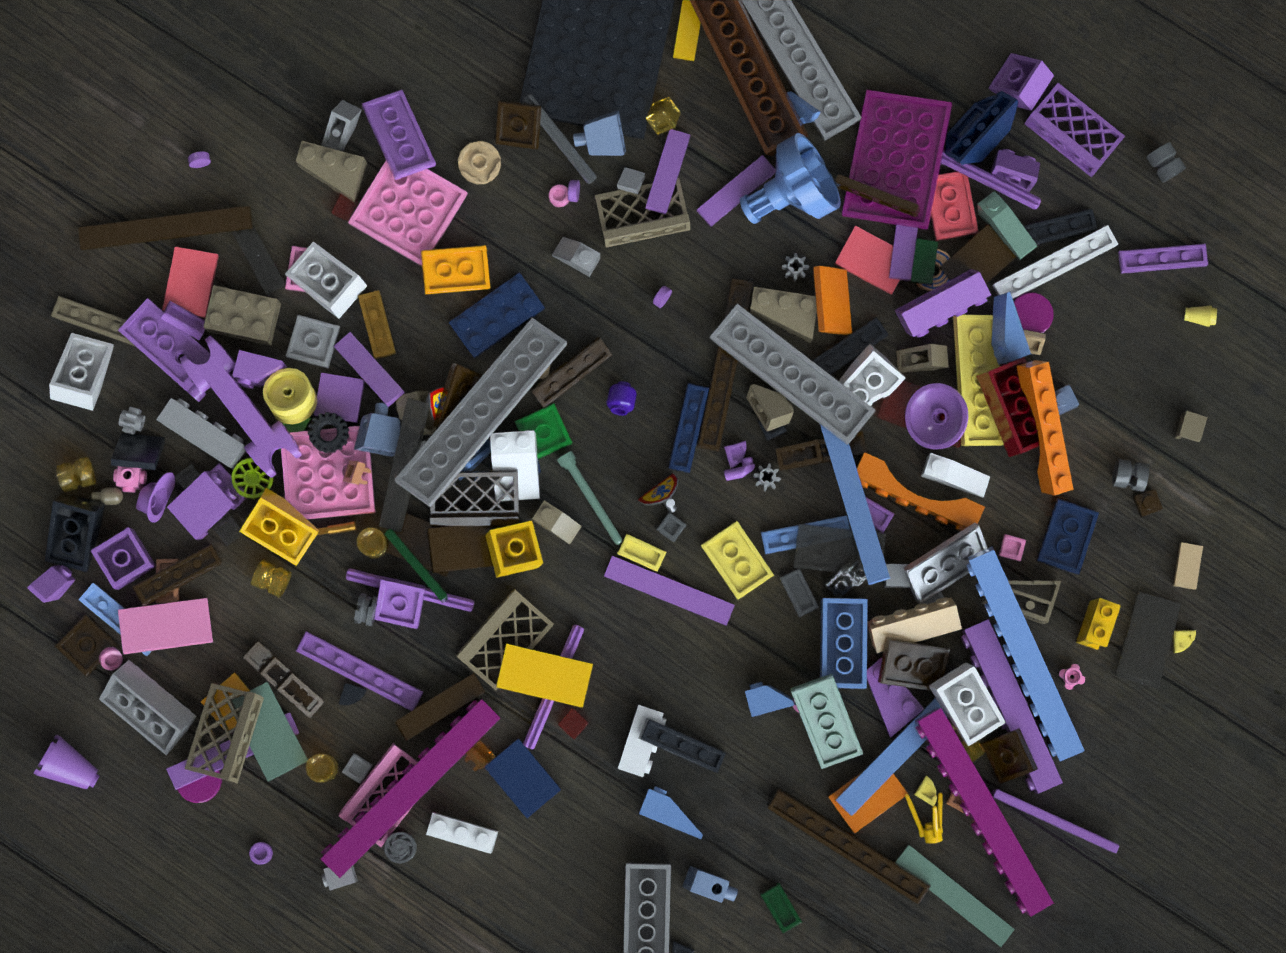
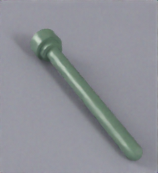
(568, 462)

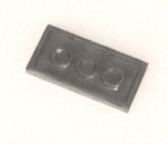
(944, 563)

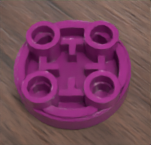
(1034, 312)
(202, 789)

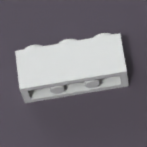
(637, 752)
(462, 832)

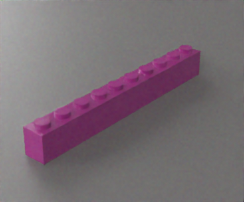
(410, 788)
(983, 811)

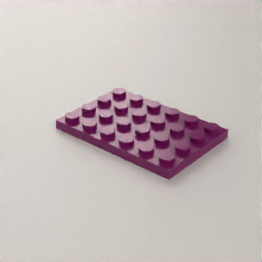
(899, 154)

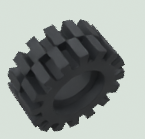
(328, 419)

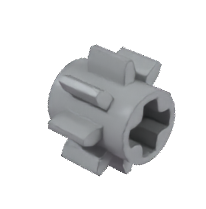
(790, 270)
(132, 420)
(767, 471)

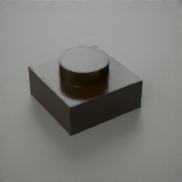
(1148, 503)

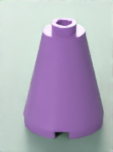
(67, 765)

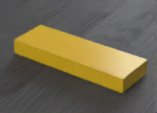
(687, 33)

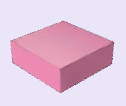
(1012, 547)

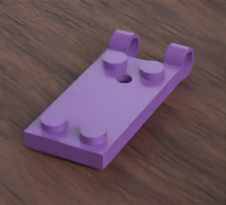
(164, 344)

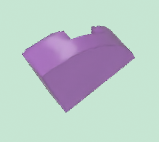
(735, 453)

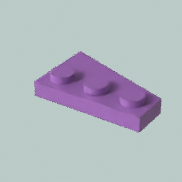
(894, 702)

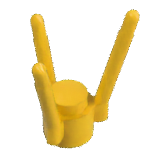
(932, 830)

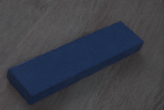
(688, 428)

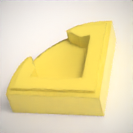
(1182, 640)
(927, 791)

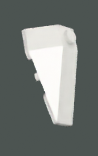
(872, 376)

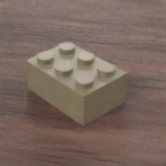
(242, 315)

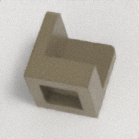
(1191, 426)

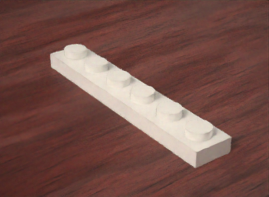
(1057, 263)

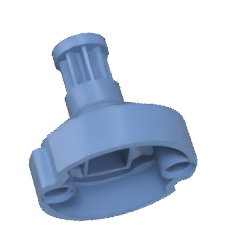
(798, 181)

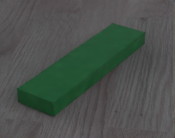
(416, 565)

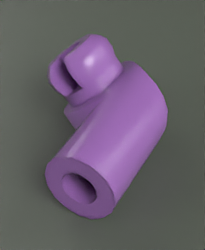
(740, 472)

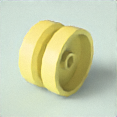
(290, 396)

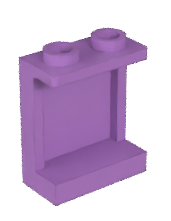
(203, 504)

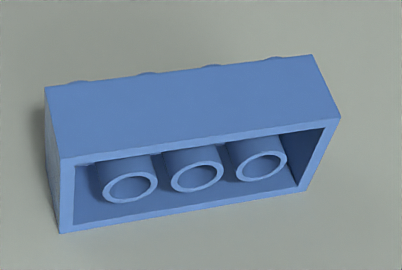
(844, 641)

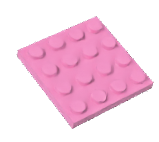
(408, 211)
(316, 478)

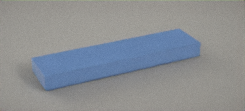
(785, 538)

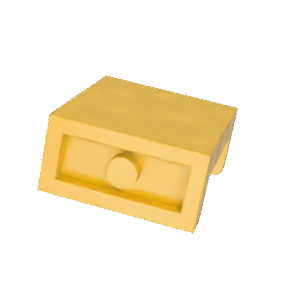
(1098, 623)

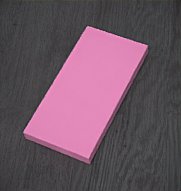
(165, 626)

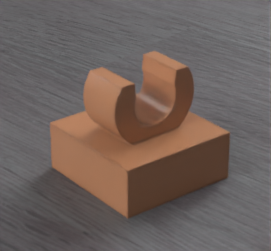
(354, 473)

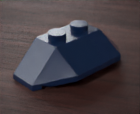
(981, 128)

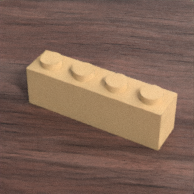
(915, 624)

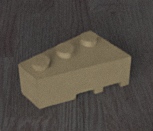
(333, 167)
(786, 310)
(1034, 598)

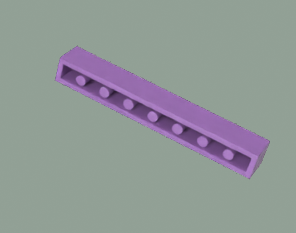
(1007, 695)

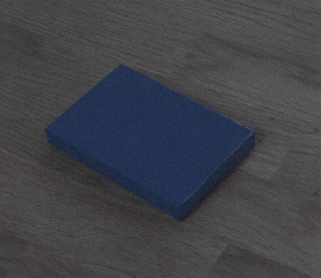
(1067, 536)
(522, 778)

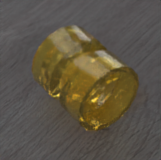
(75, 474)
(372, 543)
(271, 578)
(322, 768)

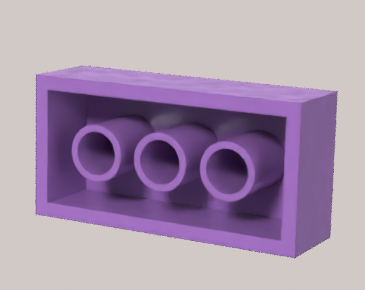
(942, 303)

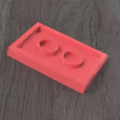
(953, 207)
(868, 259)
(191, 280)

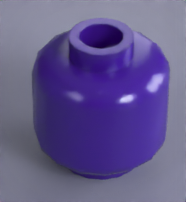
(621, 398)

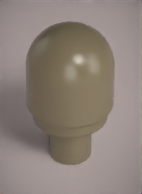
(109, 496)

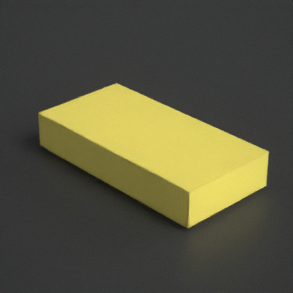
(641, 553)

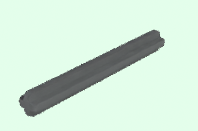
(563, 144)

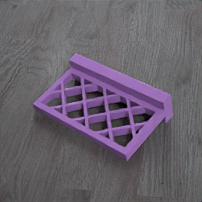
(1060, 139)

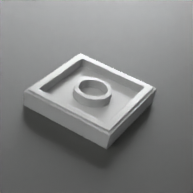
(312, 341)

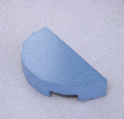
(805, 111)

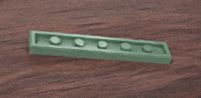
(956, 896)

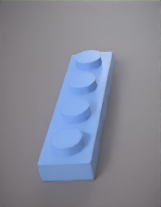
(103, 606)

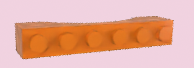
(1053, 463)
(875, 474)

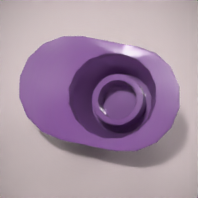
(155, 496)

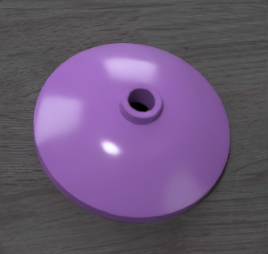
(924, 414)

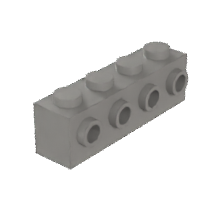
(202, 433)

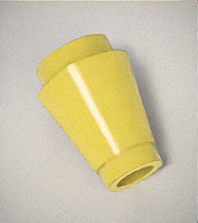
(1201, 315)

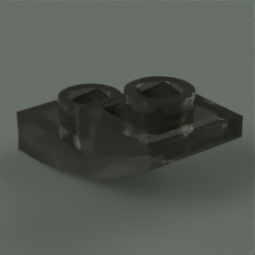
(846, 577)

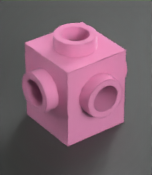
(130, 485)

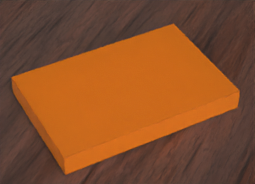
(832, 300)
(879, 802)

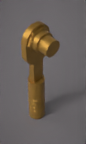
(338, 528)

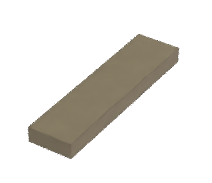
(89, 318)

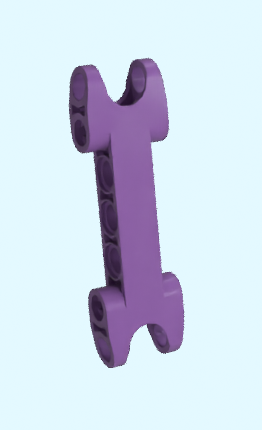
(217, 375)

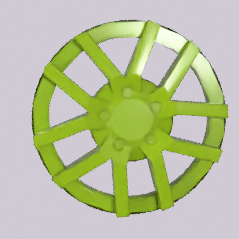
(251, 479)

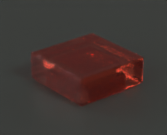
(344, 208)
(573, 724)

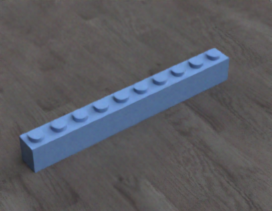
(1026, 654)

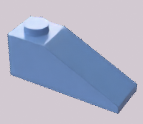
(1007, 332)
(664, 810)

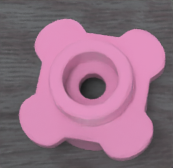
(1073, 670)

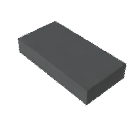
(799, 592)

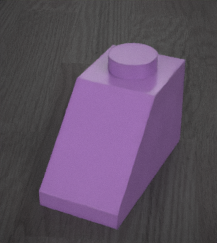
(52, 583)

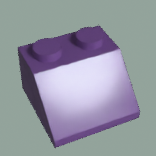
(1022, 79)
(1016, 169)
(255, 369)

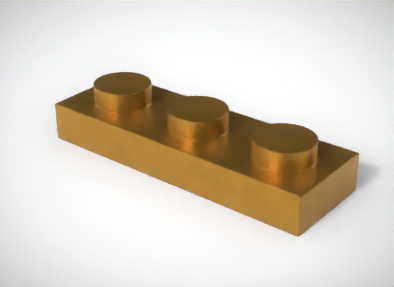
(377, 324)

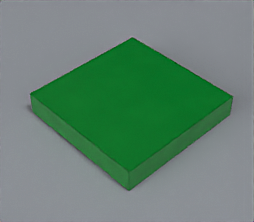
(549, 430)

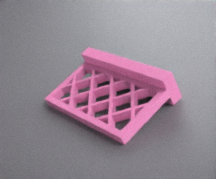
(369, 785)

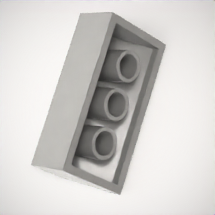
(147, 707)

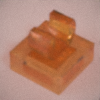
(479, 755)

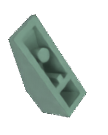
(1006, 225)

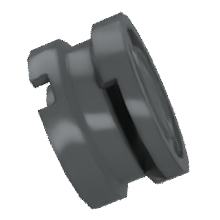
(366, 609)
(400, 847)

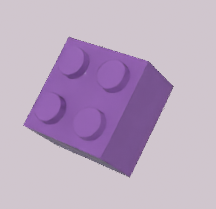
(123, 558)

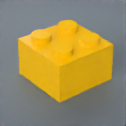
(514, 549)

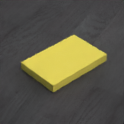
(737, 560)

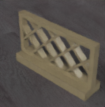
(641, 230)
(493, 623)
(241, 733)

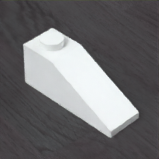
(955, 475)

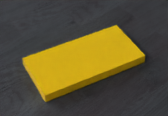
(544, 675)

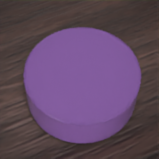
(199, 159)
(573, 190)
(662, 296)
(261, 853)

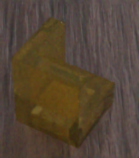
(663, 115)

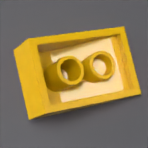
(279, 527)

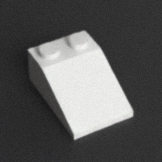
(326, 279)
(81, 371)
(518, 453)
(967, 703)

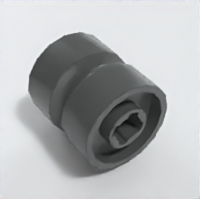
(1167, 164)
(1130, 475)

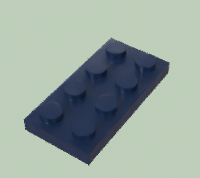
(496, 315)

